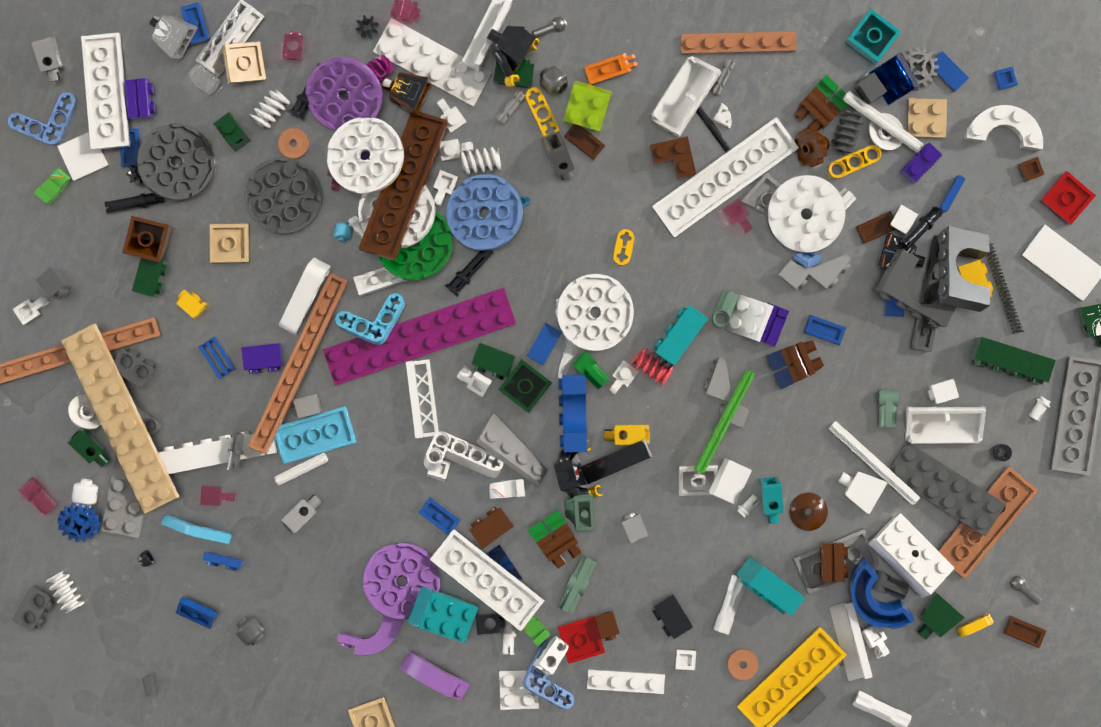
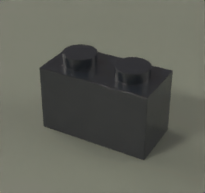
(672, 616)

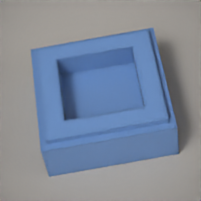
(807, 259)

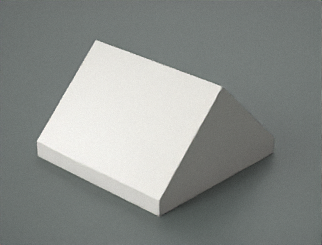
(694, 483)

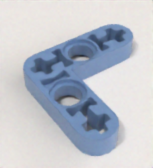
(46, 129)
(539, 676)

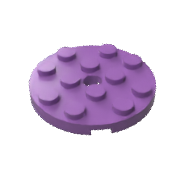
(338, 75)
(394, 562)

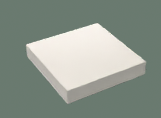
(80, 158)
(730, 481)

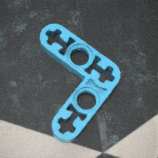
(378, 325)
(196, 531)

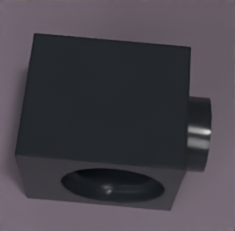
(482, 629)

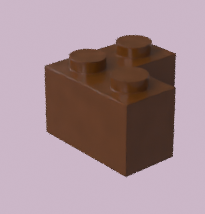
(675, 151)

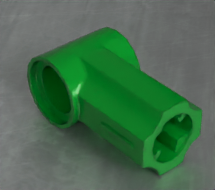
(588, 366)

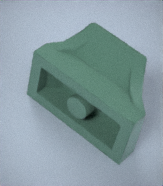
(581, 512)

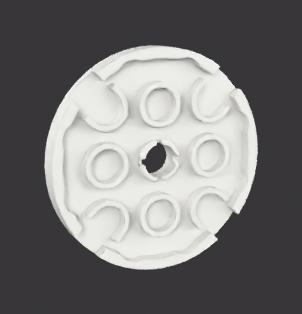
(384, 160)
(421, 220)
(802, 233)
(614, 307)

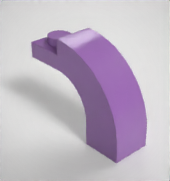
(379, 641)
(434, 677)

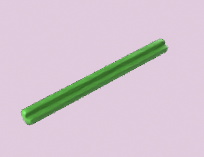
(724, 422)

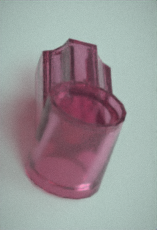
(35, 493)

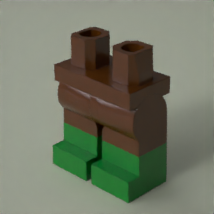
(817, 108)
(557, 544)

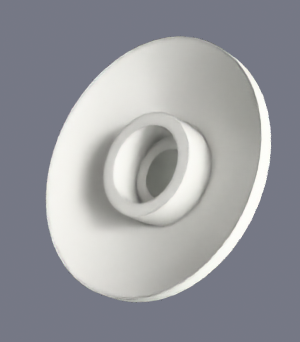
(888, 141)
(80, 405)

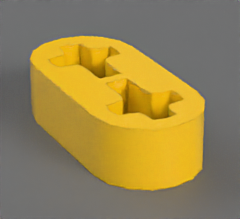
(628, 249)
(974, 625)

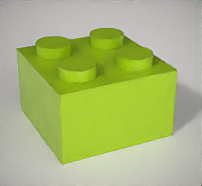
(587, 105)

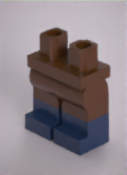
(799, 361)

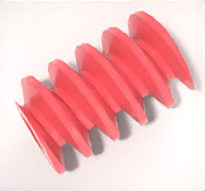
(653, 366)

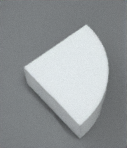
(723, 116)

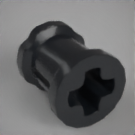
(1007, 455)

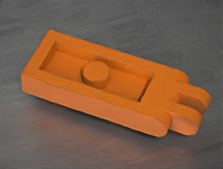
(609, 68)

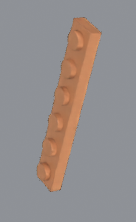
(738, 42)

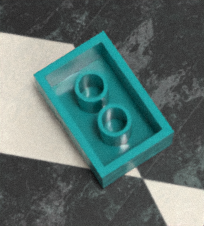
(680, 334)
(770, 587)
(443, 614)

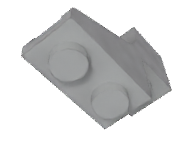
(823, 274)
(720, 388)

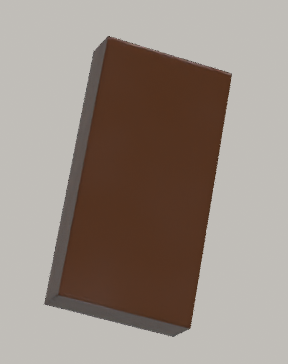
(584, 141)
(875, 228)
(1024, 631)

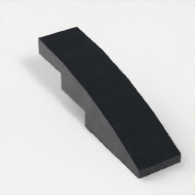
(616, 461)

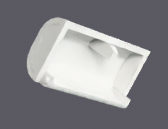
(684, 95)
(945, 425)

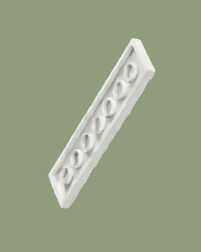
(725, 177)

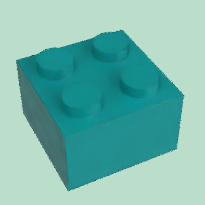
(873, 36)

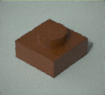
(1031, 169)

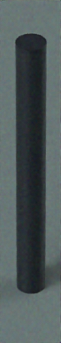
(713, 129)

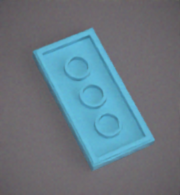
(315, 435)

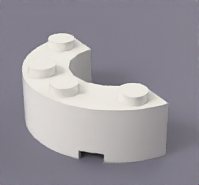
(1010, 117)

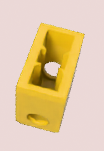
(634, 434)

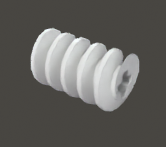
(269, 109)
(480, 160)
(64, 592)

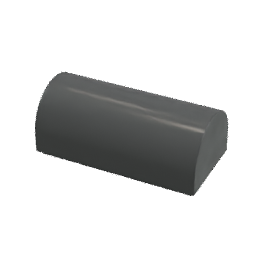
(807, 704)

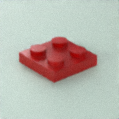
(1068, 197)
(582, 639)

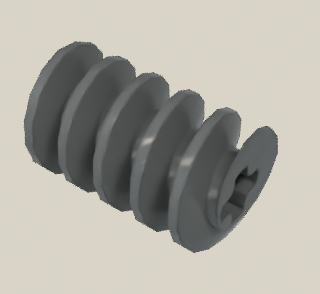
(846, 133)

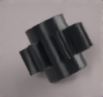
(366, 21)
(134, 177)

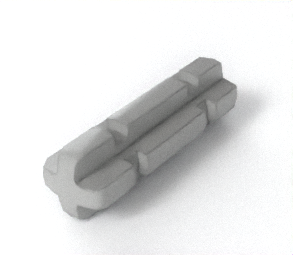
(722, 79)
(510, 107)

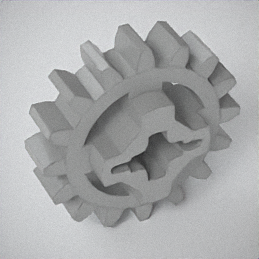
(927, 58)

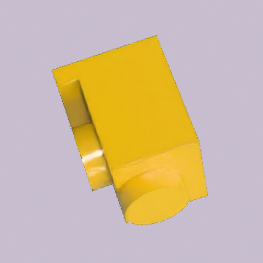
(191, 303)

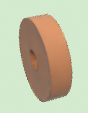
(301, 147)
(751, 664)

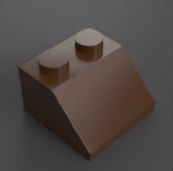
(146, 239)

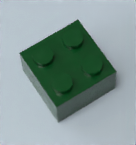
(525, 386)

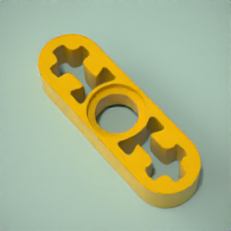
(532, 103)

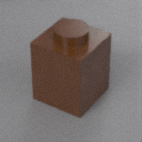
(607, 625)

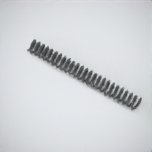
(1002, 286)

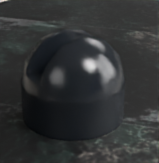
(146, 558)

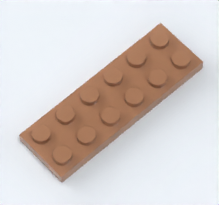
(967, 546)

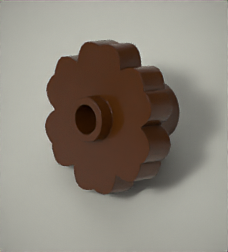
(812, 147)

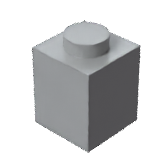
(306, 406)
(634, 527)

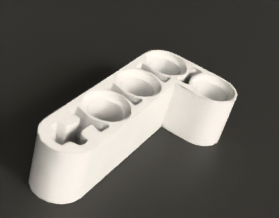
(304, 295)
(465, 459)

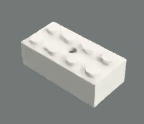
(911, 555)

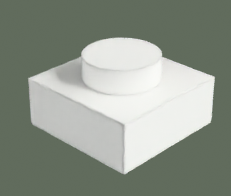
(441, 472)
(685, 659)

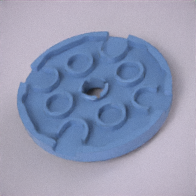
(479, 193)

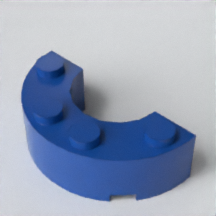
(574, 413)
(874, 612)

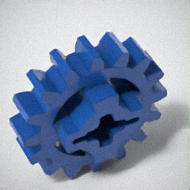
(78, 522)

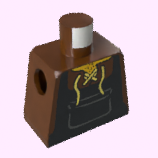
(408, 91)

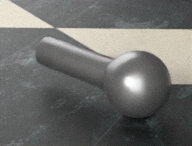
(558, 24)
(1018, 583)

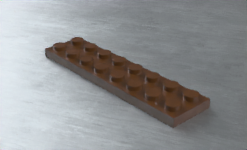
(399, 200)

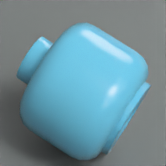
(343, 232)

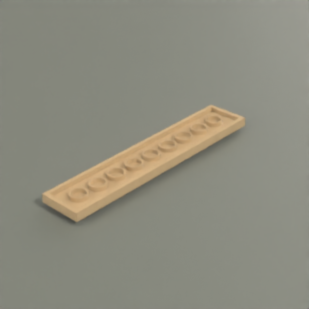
(120, 418)

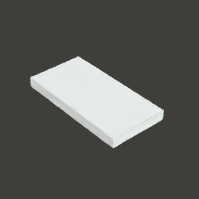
(1063, 262)

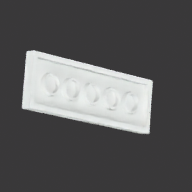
(429, 59)
(105, 91)
(487, 580)

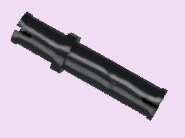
(142, 200)
(925, 223)

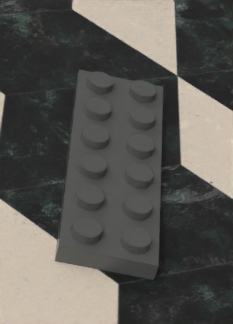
(947, 489)

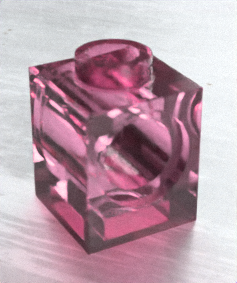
(405, 10)
(297, 54)

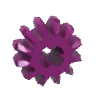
(381, 67)

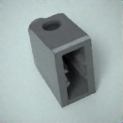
(558, 155)

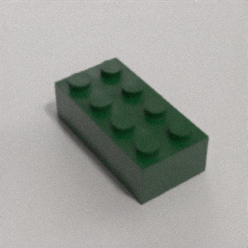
(1010, 359)

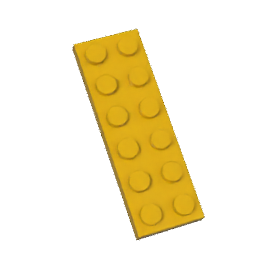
(792, 679)

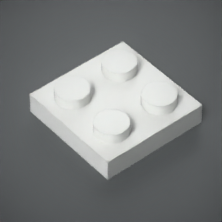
(749, 318)
(513, 693)

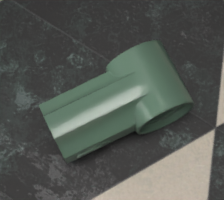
(725, 307)
(887, 404)

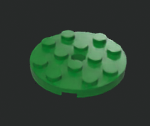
(427, 258)

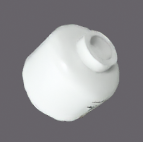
(85, 493)

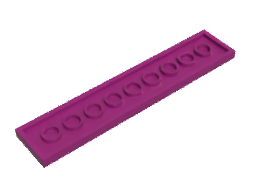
(421, 336)

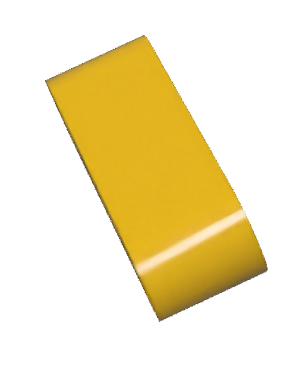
(860, 155)

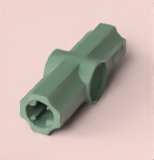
(577, 584)

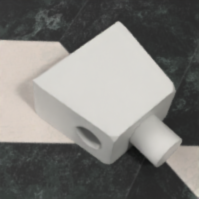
(862, 489)

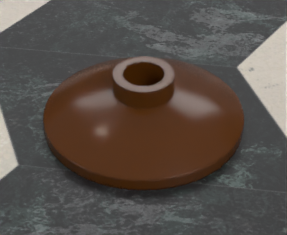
(798, 511)

